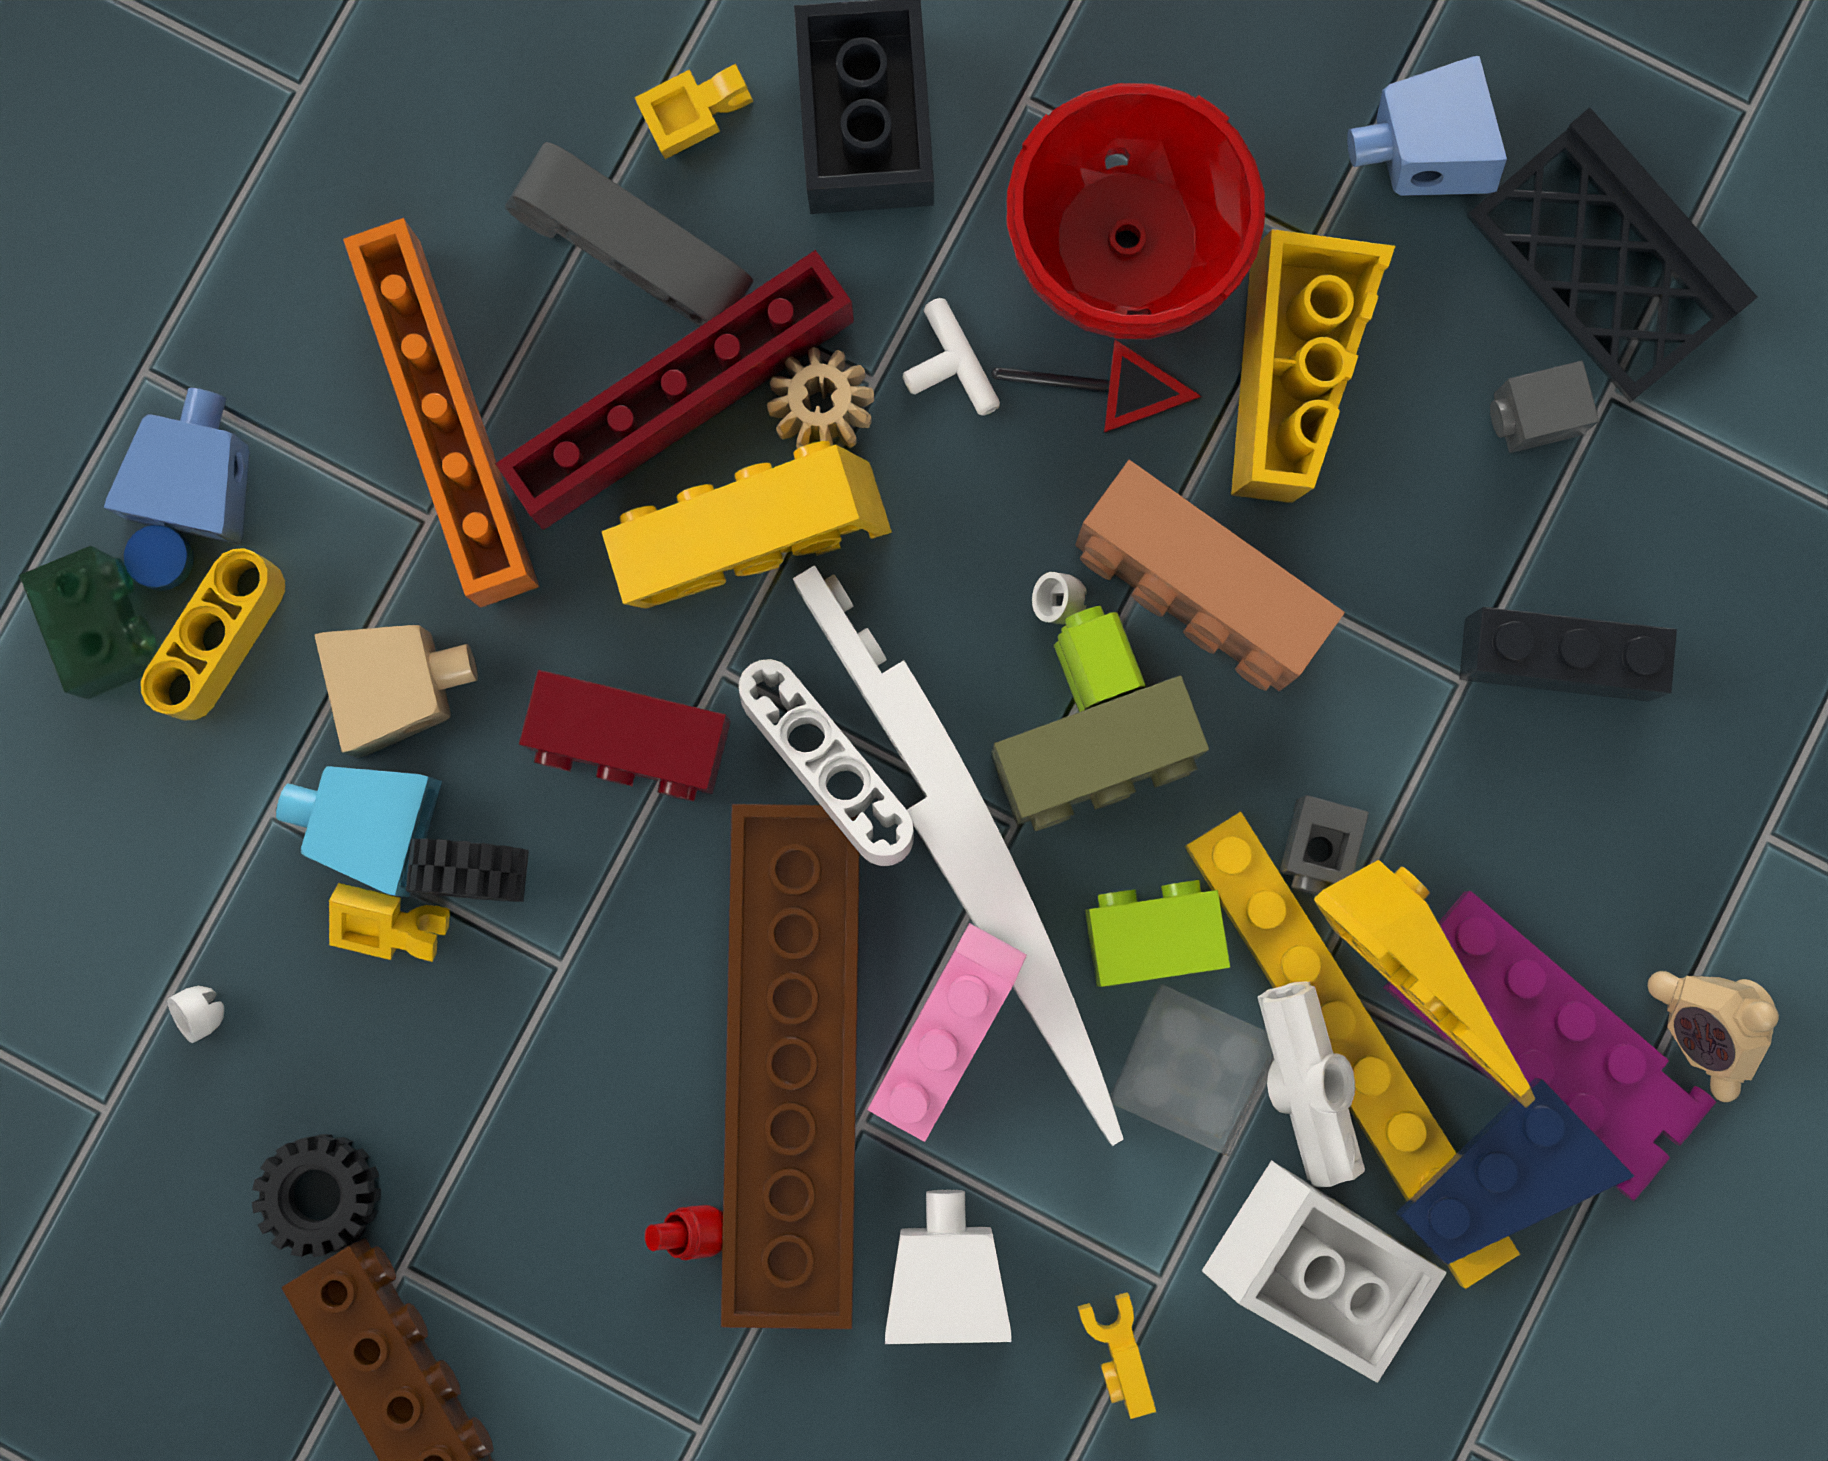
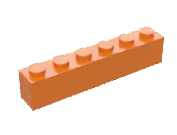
(441, 413)

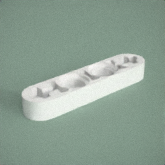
(820, 765)

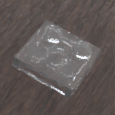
(1193, 1070)

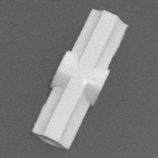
(1311, 1084)

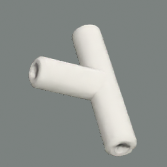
(956, 358)

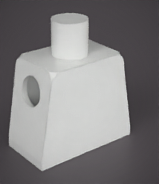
(947, 1280)

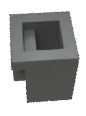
(1338, 827)

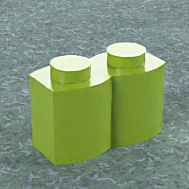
(1097, 658)

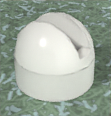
(1046, 592)
(194, 1013)

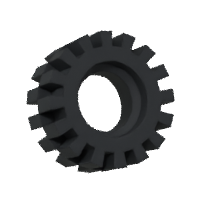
(467, 870)
(278, 1203)

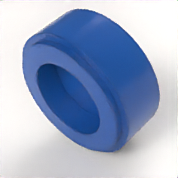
(158, 557)

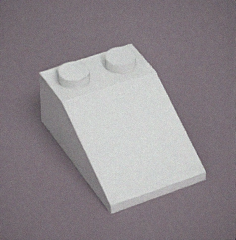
(1323, 1272)

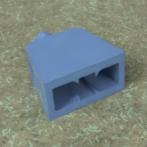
(1435, 133)
(185, 473)

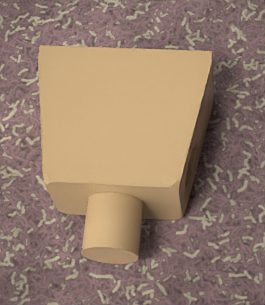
(388, 683)

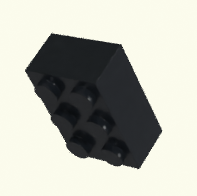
(864, 105)

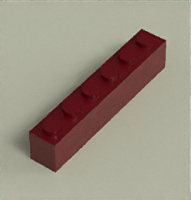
(677, 390)

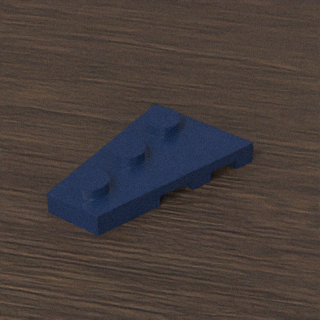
(1511, 1177)

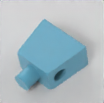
(363, 822)

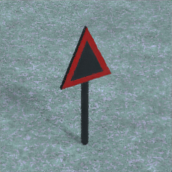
(1133, 390)

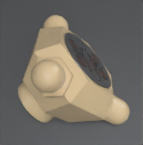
(1718, 1026)

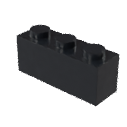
(1568, 654)

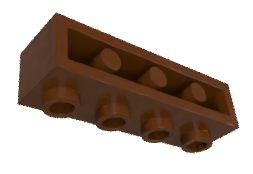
(382, 1362)

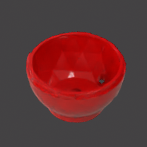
(1184, 194)

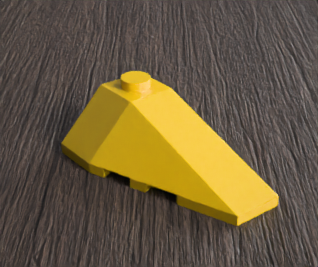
(1399, 936)

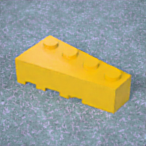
(1298, 352)
(744, 524)

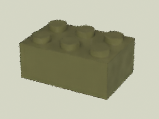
(1100, 754)

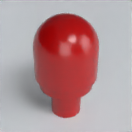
(688, 1233)

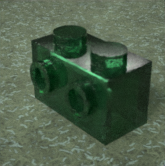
(89, 621)

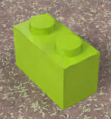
(1156, 936)

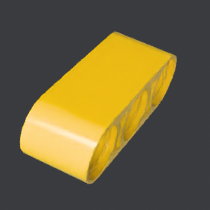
(184, 646)

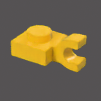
(682, 111)
(376, 927)
(1125, 1373)

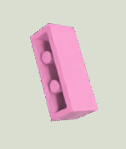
(947, 1032)

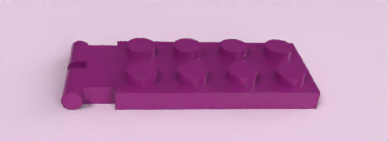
(1570, 1043)

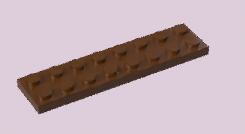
(790, 1070)

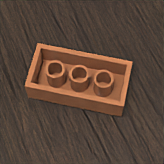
(1205, 579)

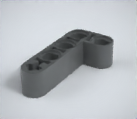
(626, 235)

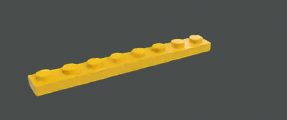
(1291, 952)

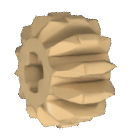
(817, 377)

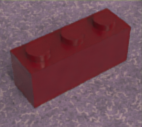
(624, 735)

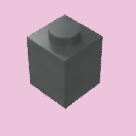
(1544, 407)

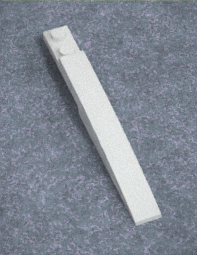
(965, 840)

